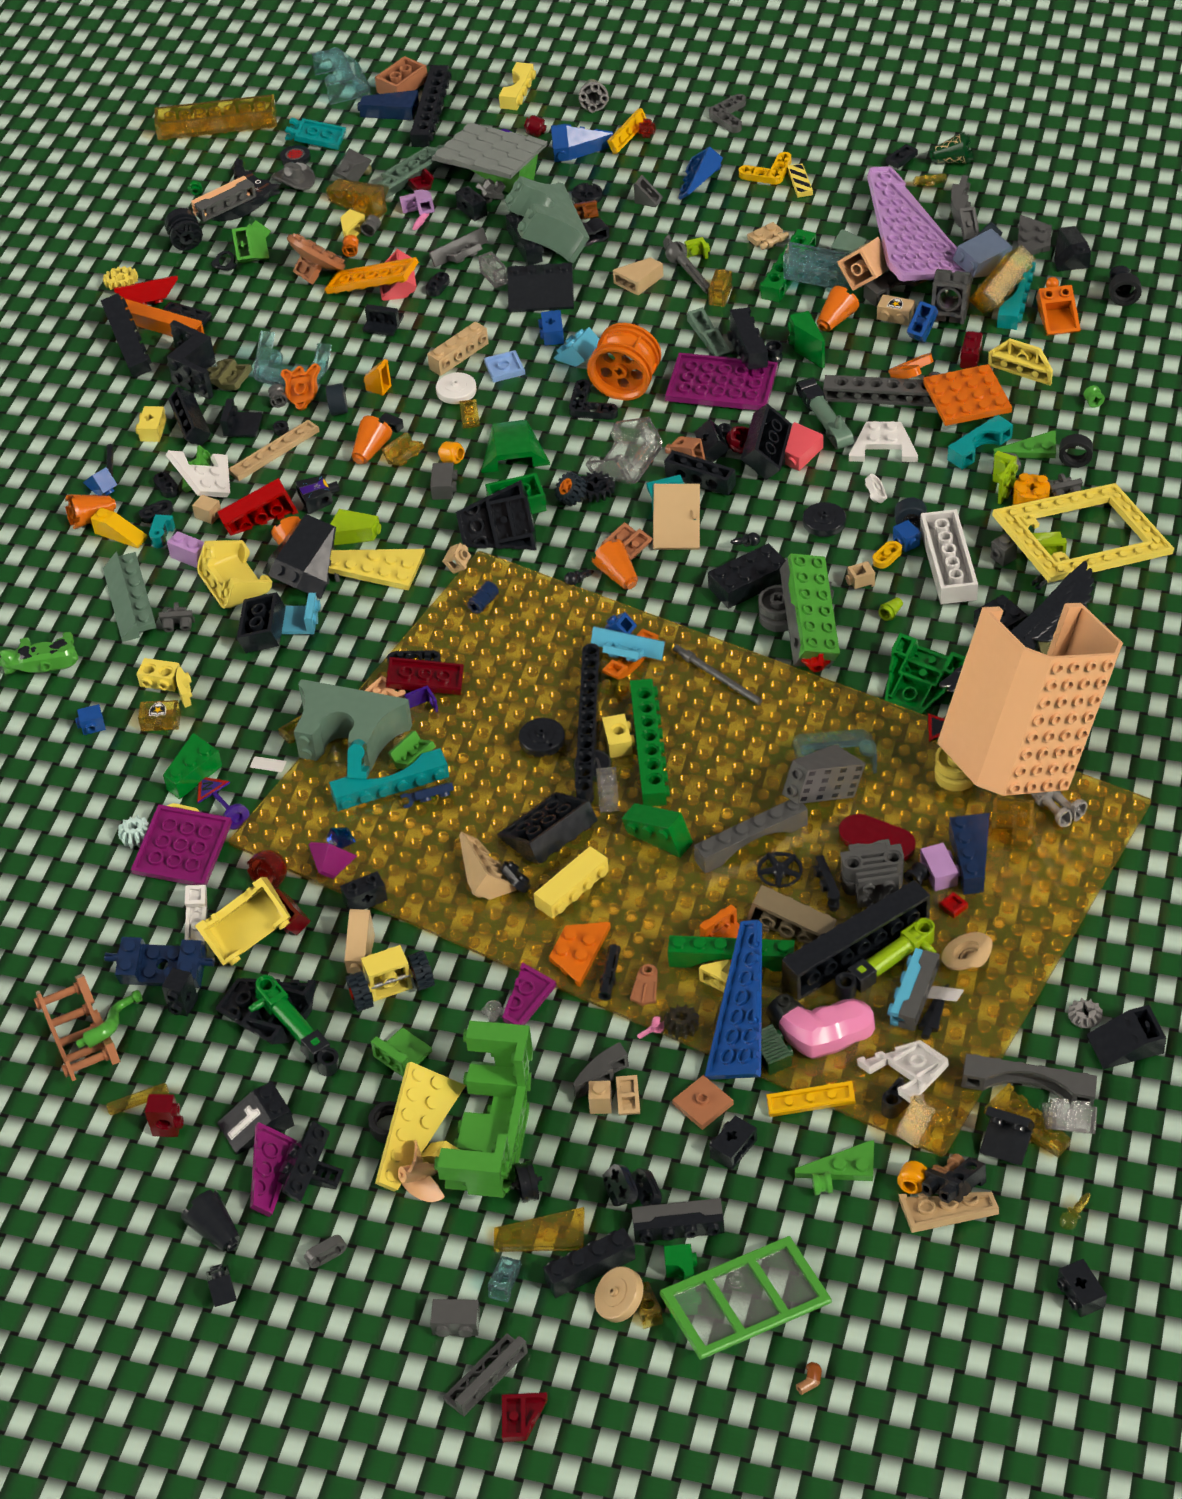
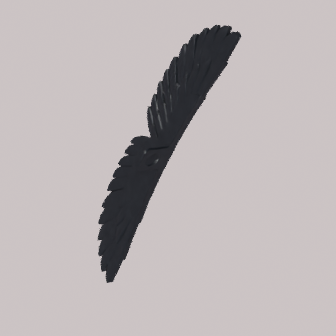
(1044, 619)

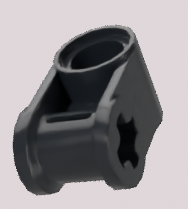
(892, 1103)

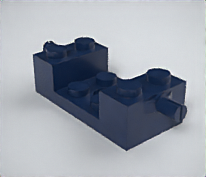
(139, 961)

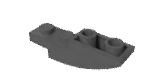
(960, 197)

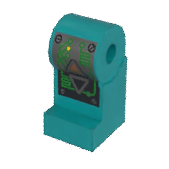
(159, 529)
(355, 760)

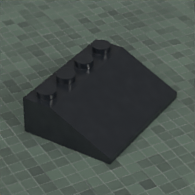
(540, 287)
(549, 826)

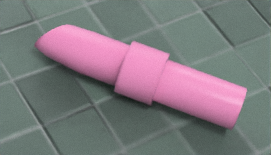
(419, 221)

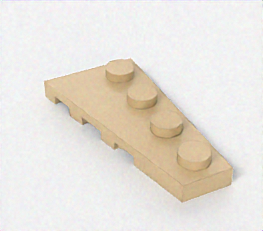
(930, 1212)

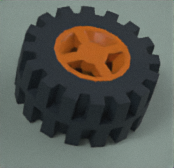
(570, 488)

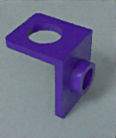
(421, 696)

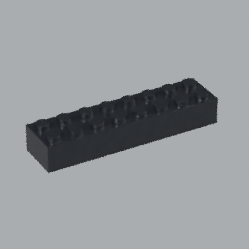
(854, 939)

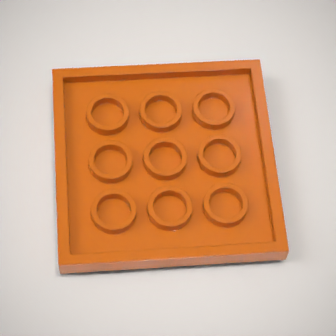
(967, 395)

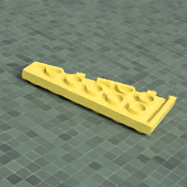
(419, 1111)

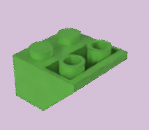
(250, 244)

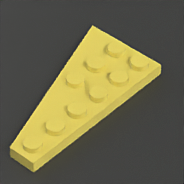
(380, 566)

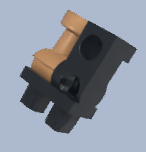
(954, 1179)

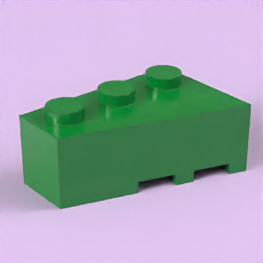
(659, 828)

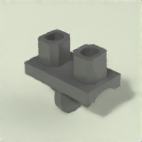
(491, 190)
(1065, 485)
(177, 615)

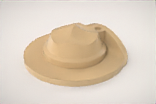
(967, 951)

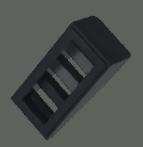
(322, 1167)

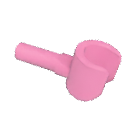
(656, 1027)

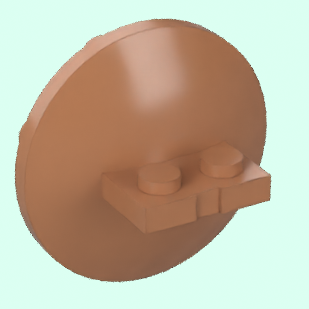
(313, 258)

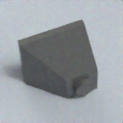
(352, 166)

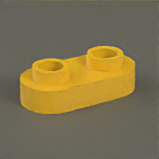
(887, 554)

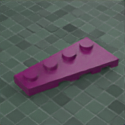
(268, 1157)

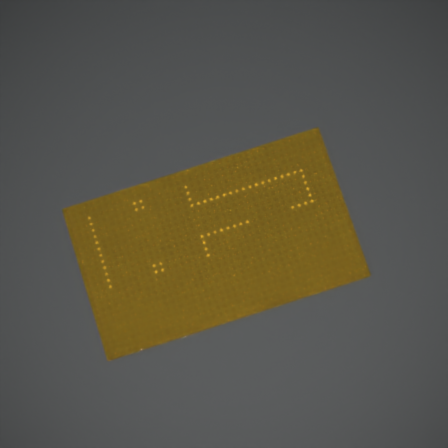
(722, 769)

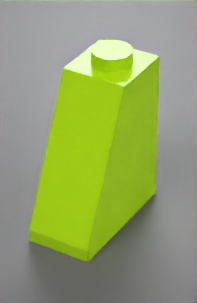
(355, 527)

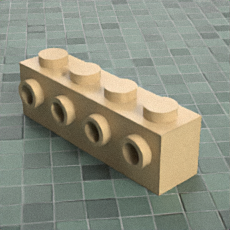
(457, 348)

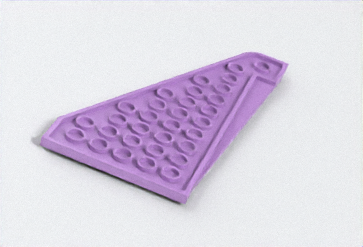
(909, 236)

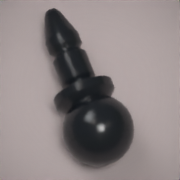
(750, 539)
(575, 577)

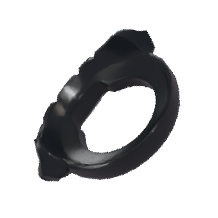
(231, 265)

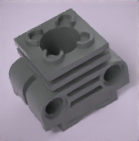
(953, 307)
(871, 871)

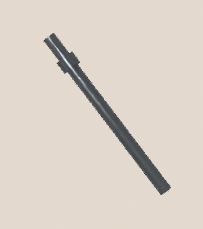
(690, 657)

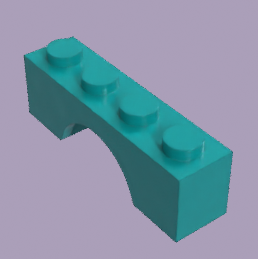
(993, 431)

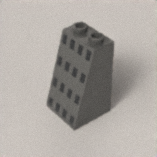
(823, 776)

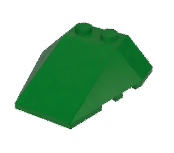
(917, 674)

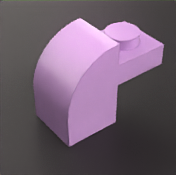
(419, 200)

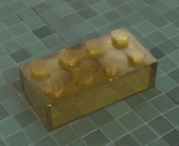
(1002, 279)

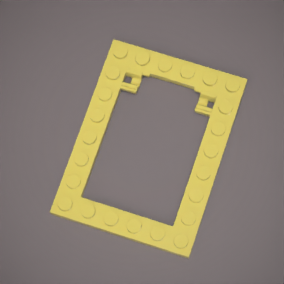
(1056, 567)

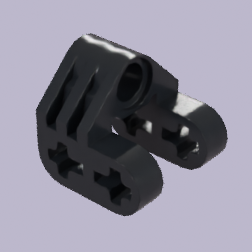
(628, 1187)

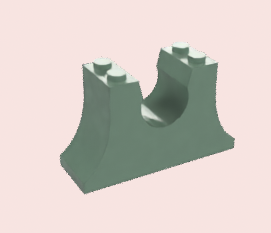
(548, 217)
(351, 714)

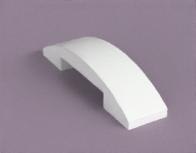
(195, 910)

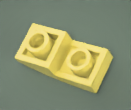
(183, 680)

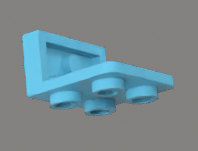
(302, 618)

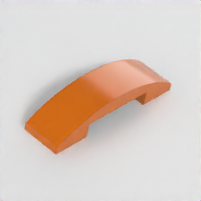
(622, 667)

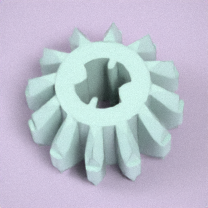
(133, 831)

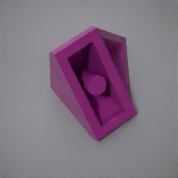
(330, 859)

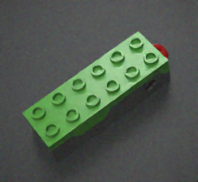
(809, 611)

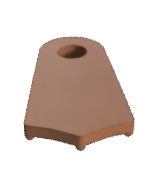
(645, 986)

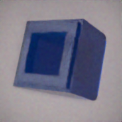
(340, 837)

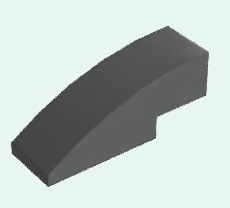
(601, 1069)

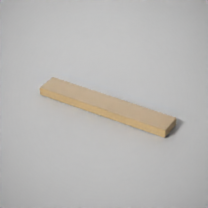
(273, 450)

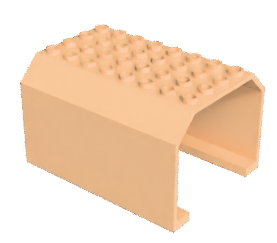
(1025, 713)

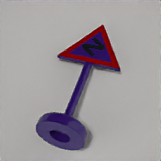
(236, 812)

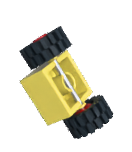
(387, 975)

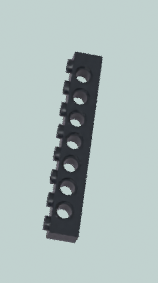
(430, 106)

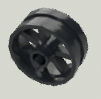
(526, 1181)

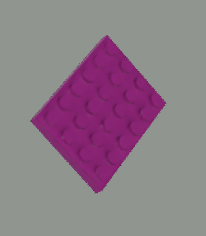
(720, 382)

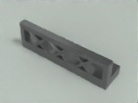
(487, 1377)

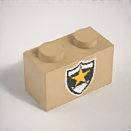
(895, 309)

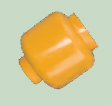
(451, 452)
(911, 1177)

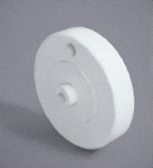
(456, 388)

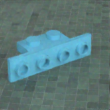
(627, 645)

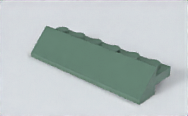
(398, 176)
(128, 596)

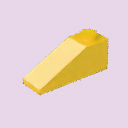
(113, 526)

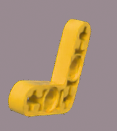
(768, 175)

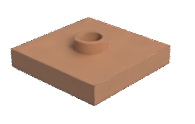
(702, 1102)

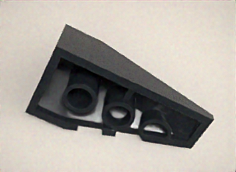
(1071, 250)

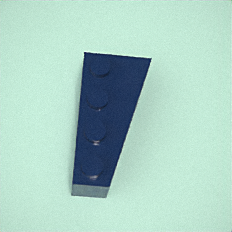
(969, 845)

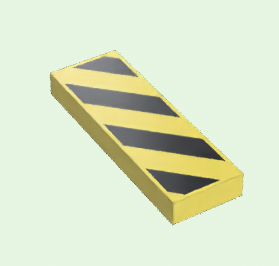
(800, 180)

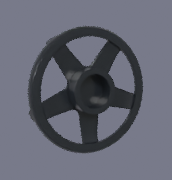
(780, 869)

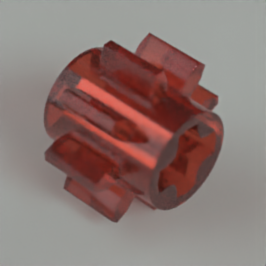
(647, 128)

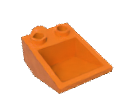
(1057, 308)

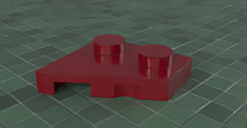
(521, 1414)

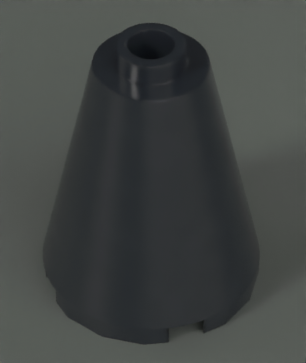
(212, 1221)

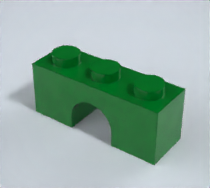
(680, 1262)

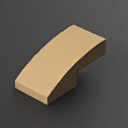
(627, 1095)

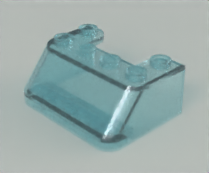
(348, 82)

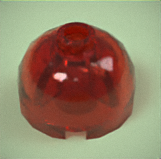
(268, 864)

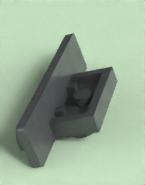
(460, 248)

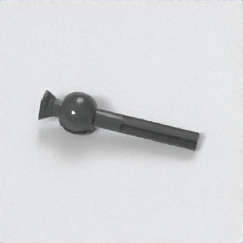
(677, 253)

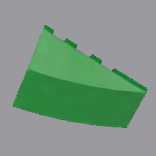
(512, 441)

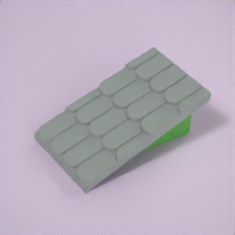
(492, 153)

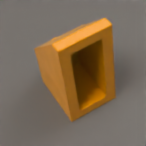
(378, 378)

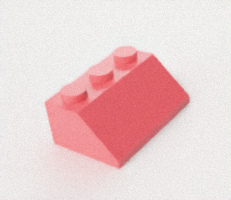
(398, 290)

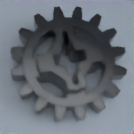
(598, 486)

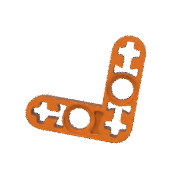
(911, 368)

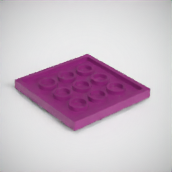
(181, 845)

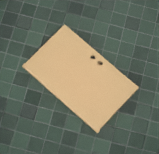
(673, 517)

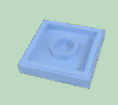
(504, 366)

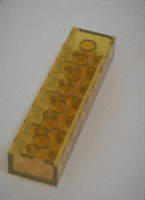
(215, 117)

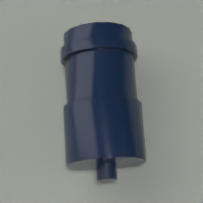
(483, 597)

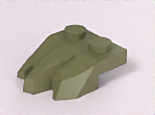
(229, 374)

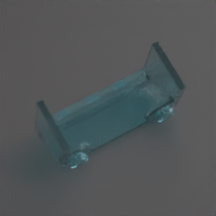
(269, 361)

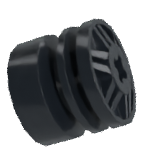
(183, 229)

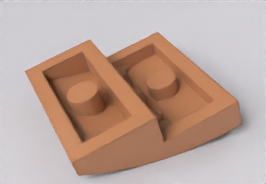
(633, 540)

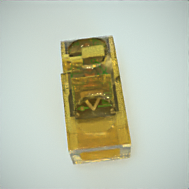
(649, 1308)

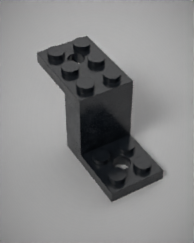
(191, 359)

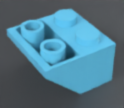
(577, 347)

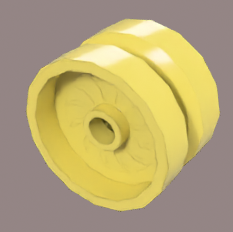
(949, 774)

